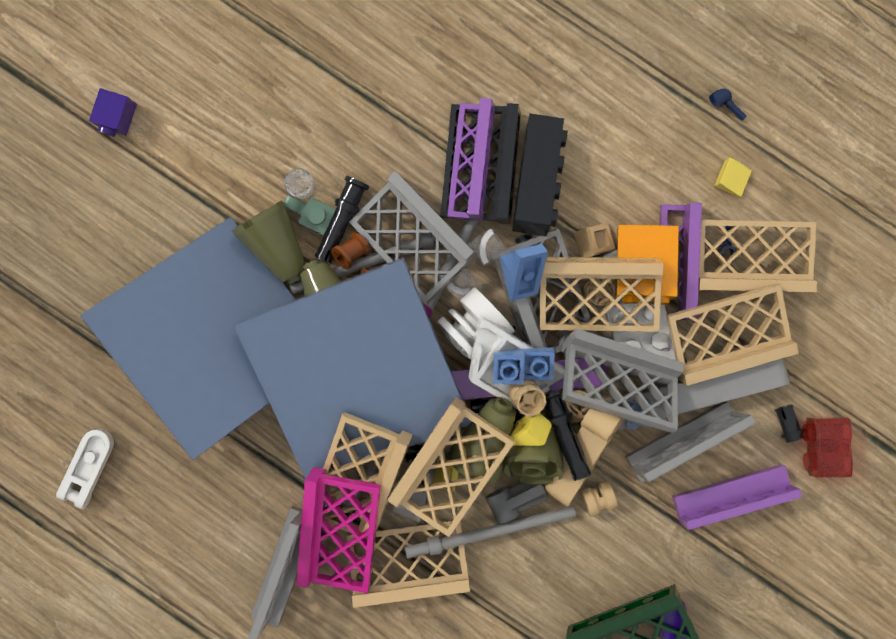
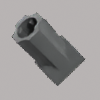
(509, 502)

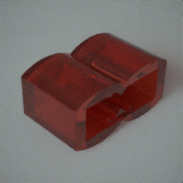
(828, 447)

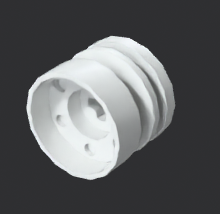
(463, 331)

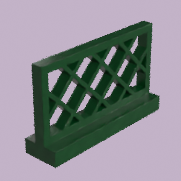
(634, 613)

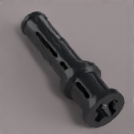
(346, 206)
(561, 421)

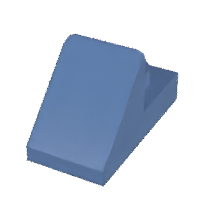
(524, 271)

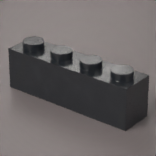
(539, 174)

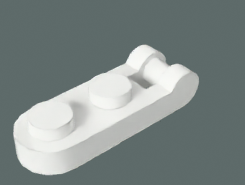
(86, 467)

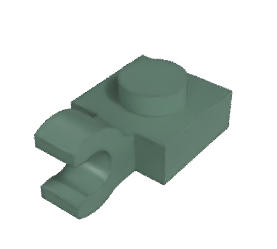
(314, 214)

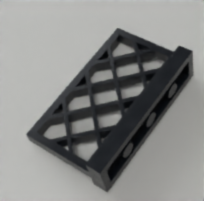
(505, 157)

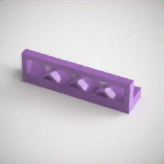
(480, 160)
(689, 252)
(735, 497)

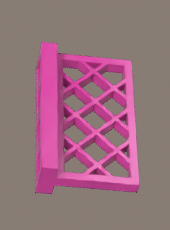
(314, 522)

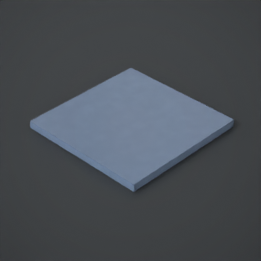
(179, 336)
(351, 351)

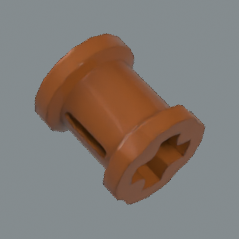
(350, 251)

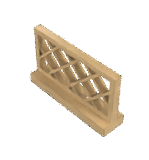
(606, 269)
(751, 281)
(739, 358)
(426, 460)
(388, 468)
(415, 588)

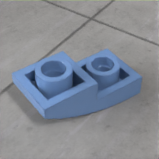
(522, 365)

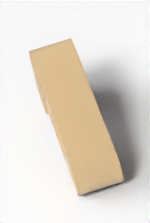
(593, 437)

